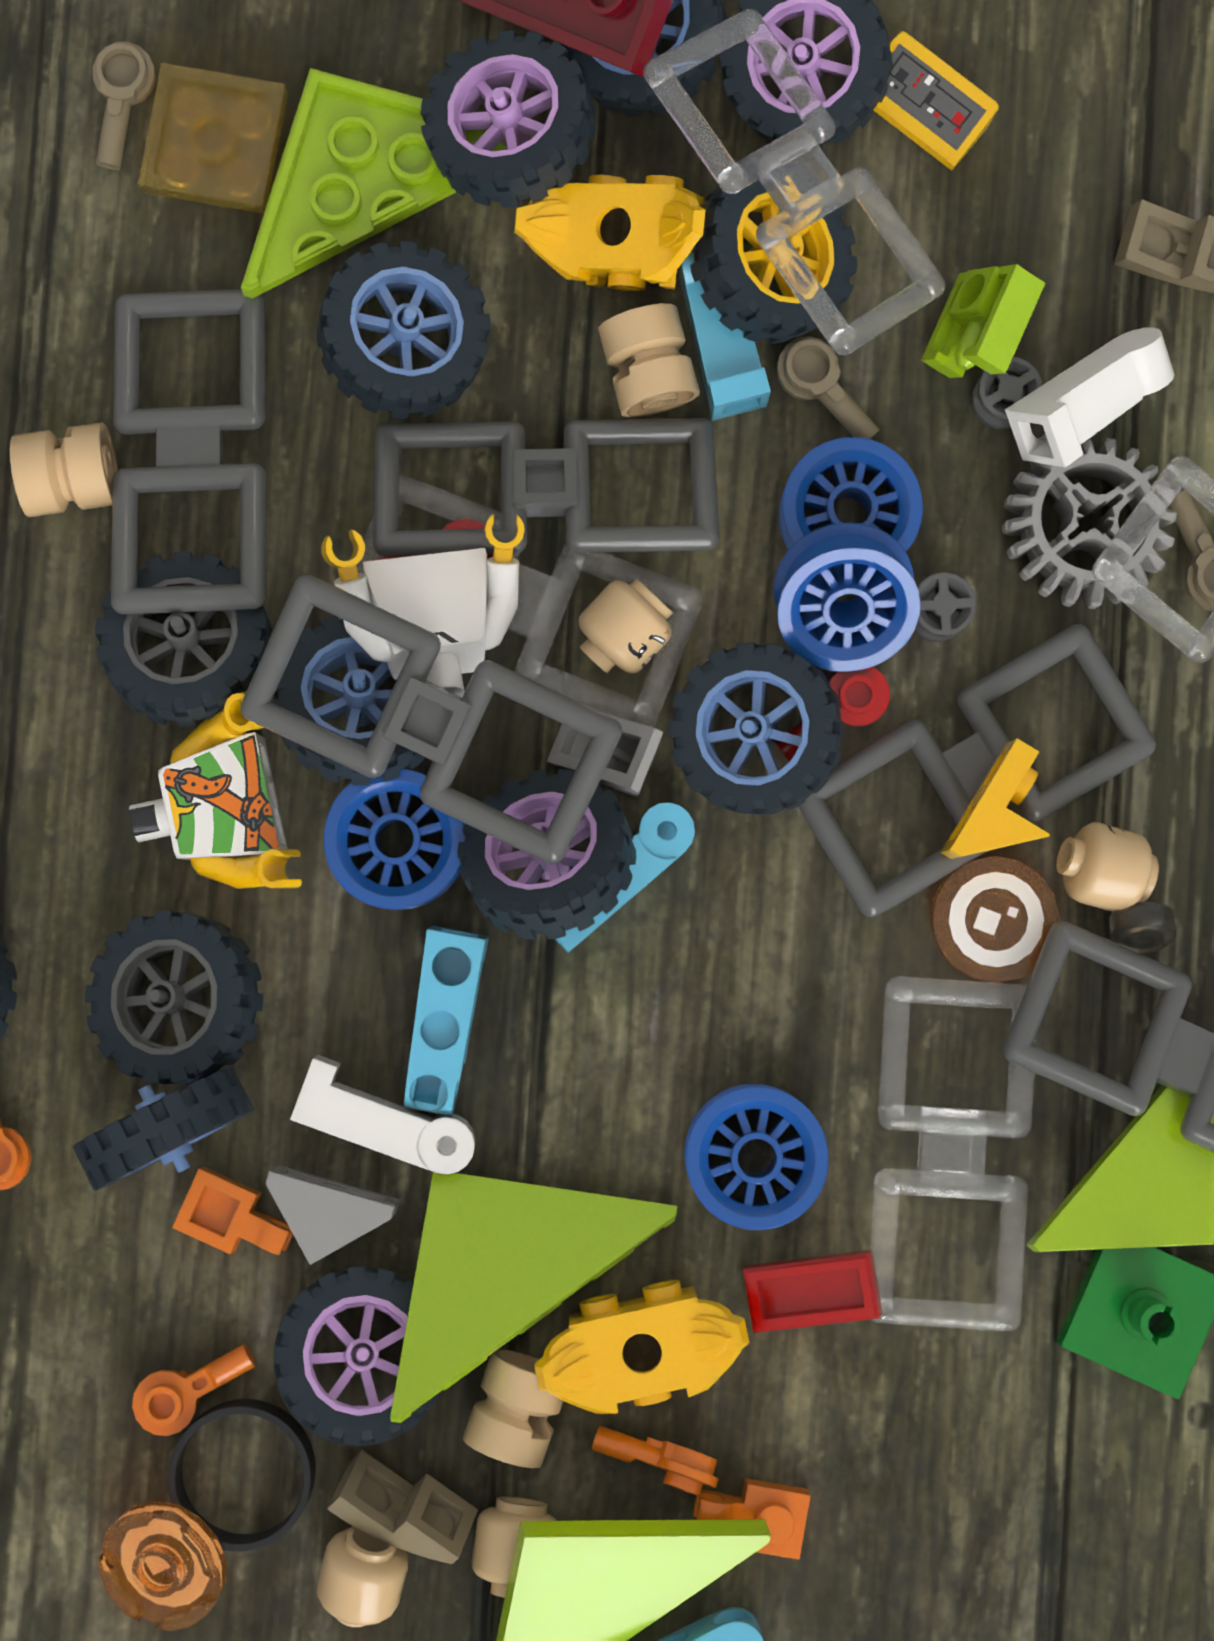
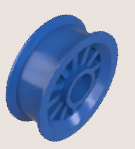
(864, 456)
(841, 633)
(355, 880)
(812, 1166)

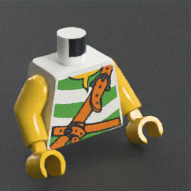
(221, 805)

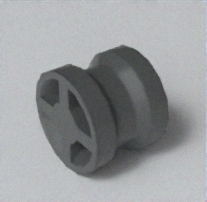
(1014, 385)
(953, 605)

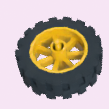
(740, 280)

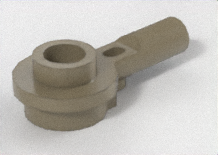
(124, 78)
(811, 371)
(1200, 572)

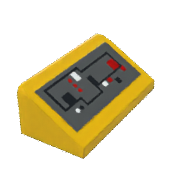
(934, 102)

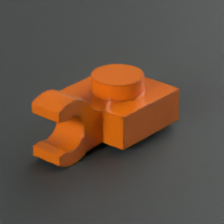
(224, 1213)
(780, 1505)

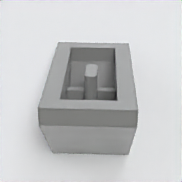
(628, 762)
(325, 1211)

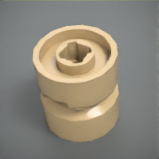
(646, 351)
(62, 470)
(515, 1414)

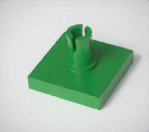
(1142, 1316)

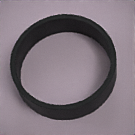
(246, 1542)

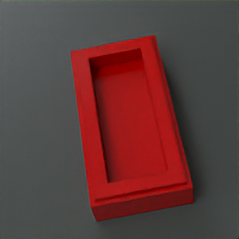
(812, 1291)

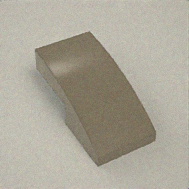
(1168, 246)
(414, 1518)

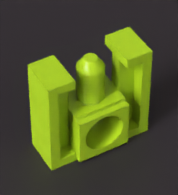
(983, 320)

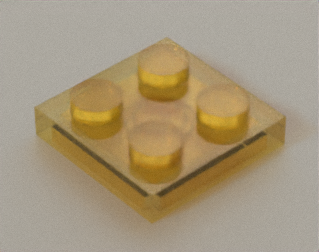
(213, 138)

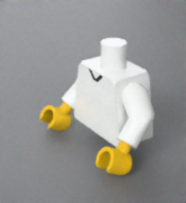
(448, 593)

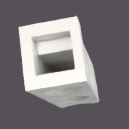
(1090, 396)
(435, 1143)

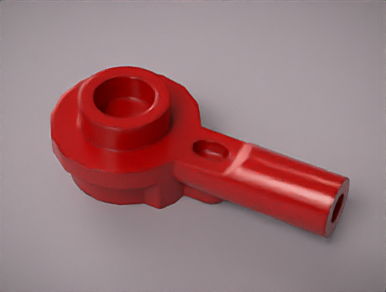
(862, 697)

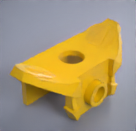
(661, 236)
(587, 1361)

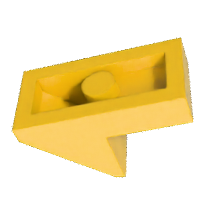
(987, 820)

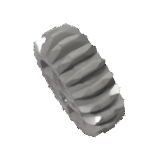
(1071, 505)

